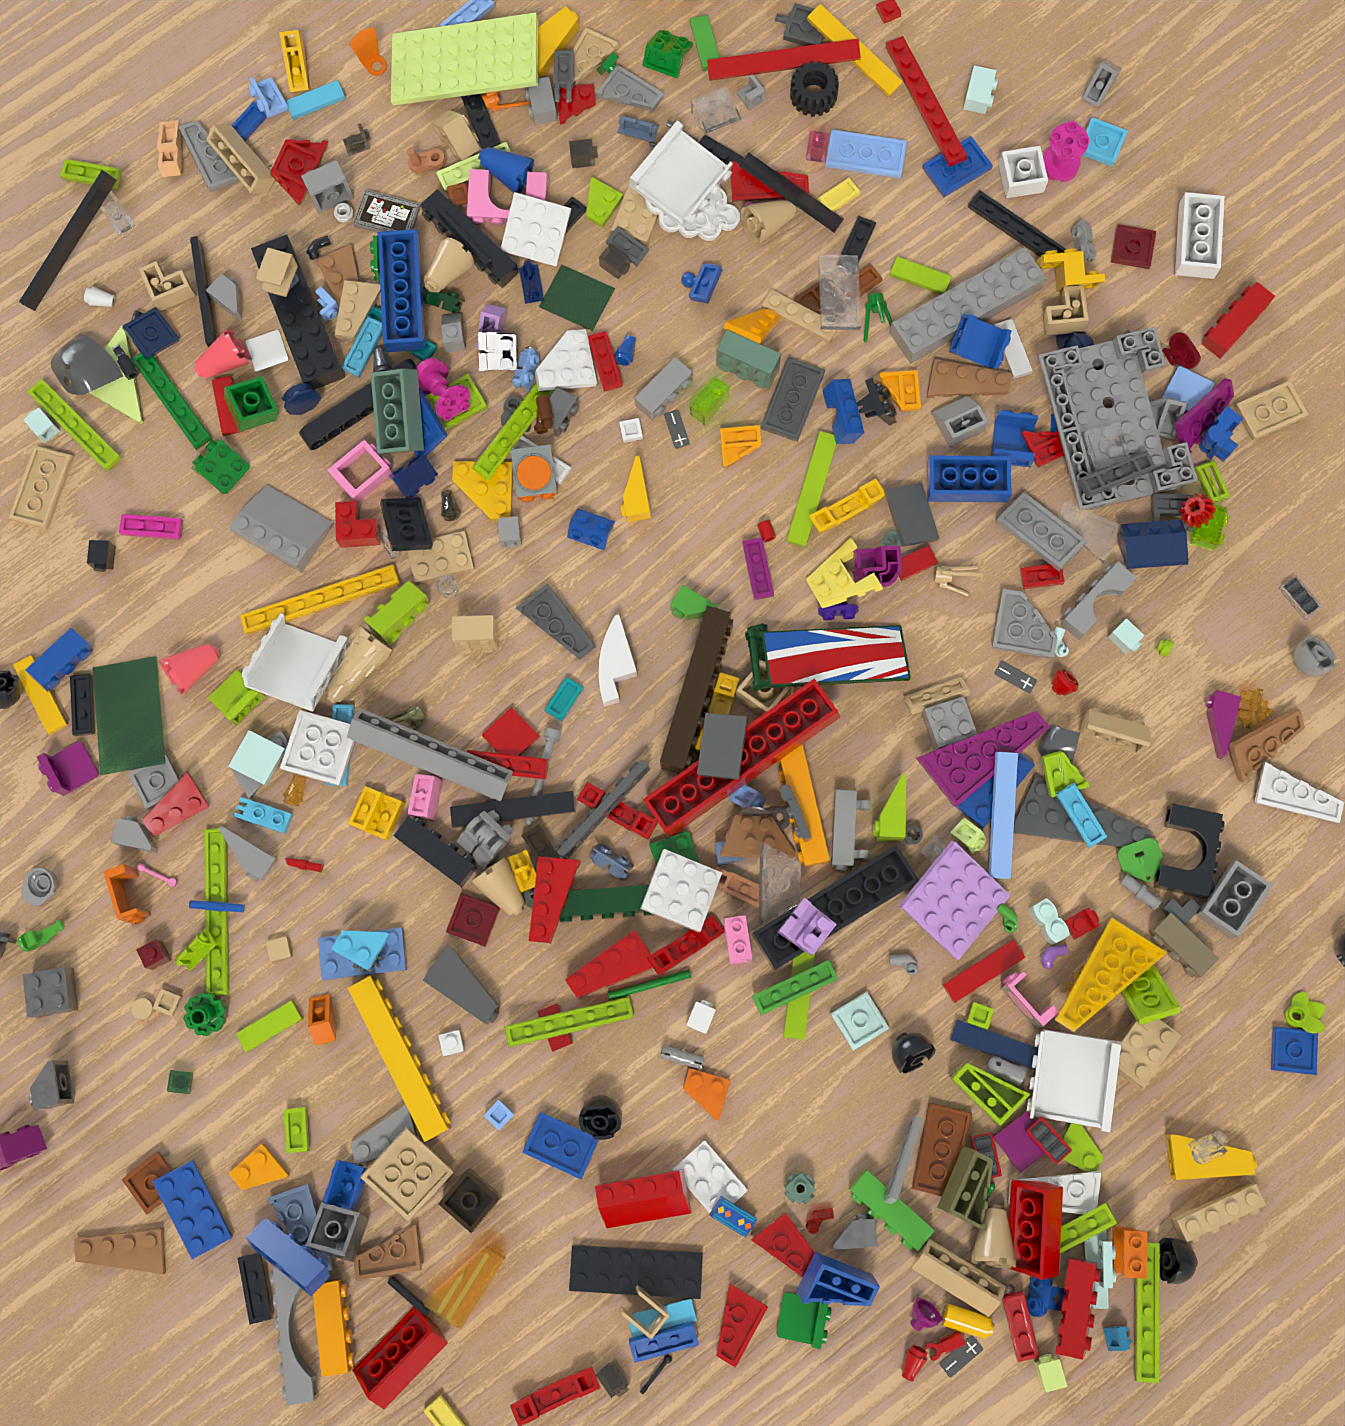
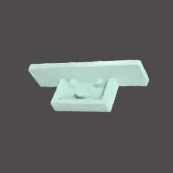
(1101, 1250)

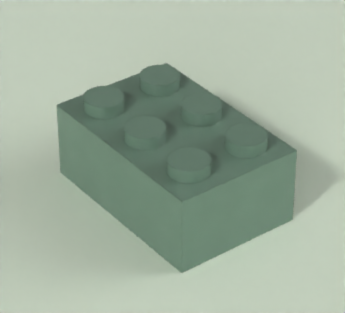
(747, 359)

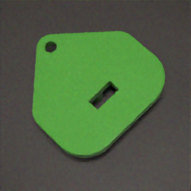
(1143, 865)

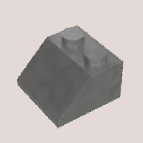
(52, 1086)
(337, 1232)

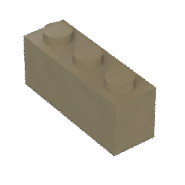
(1183, 946)

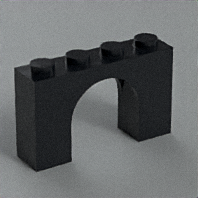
(1206, 828)

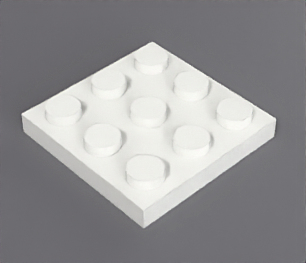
(535, 229)
(318, 748)
(681, 890)

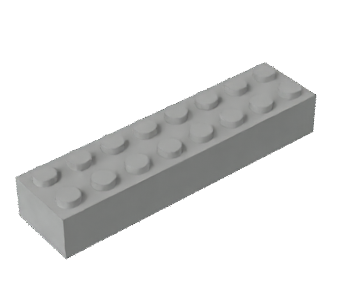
(980, 296)

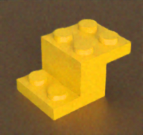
(1070, 269)

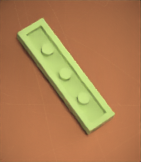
(459, 172)

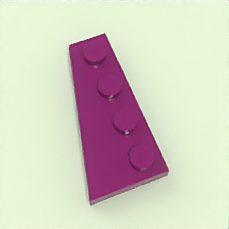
(1202, 414)

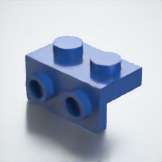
(590, 529)
(345, 1185)

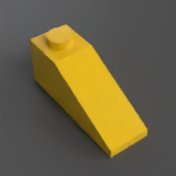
(295, 60)
(635, 496)

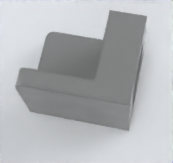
(752, 94)

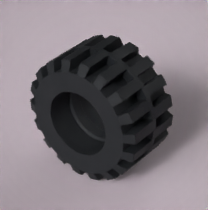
(816, 75)

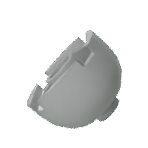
(1314, 657)

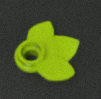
(1308, 1013)

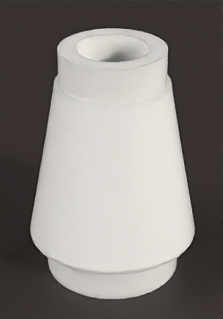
(97, 297)

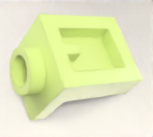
(969, 835)

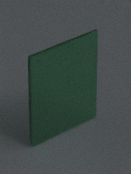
(577, 297)

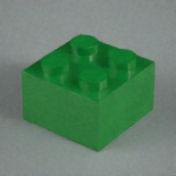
(250, 403)

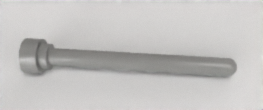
(551, 737)

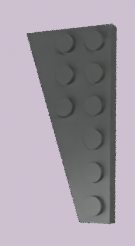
(1047, 818)

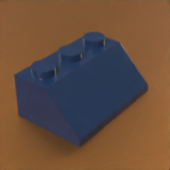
(1153, 544)

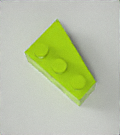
(398, 612)
(988, 1093)

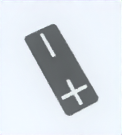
(676, 429)
(1015, 677)
(961, 1356)

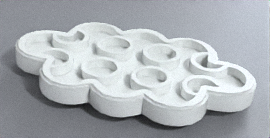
(709, 222)

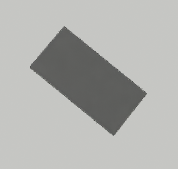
(793, 399)

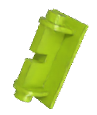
(196, 950)

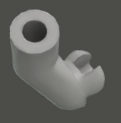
(906, 962)

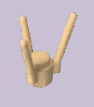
(944, 575)

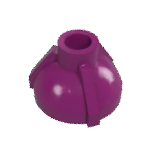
(924, 1315)

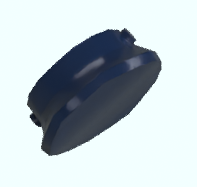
(300, 399)

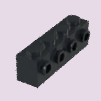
(435, 851)

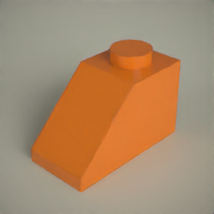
(321, 1019)

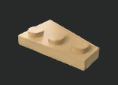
(354, 307)

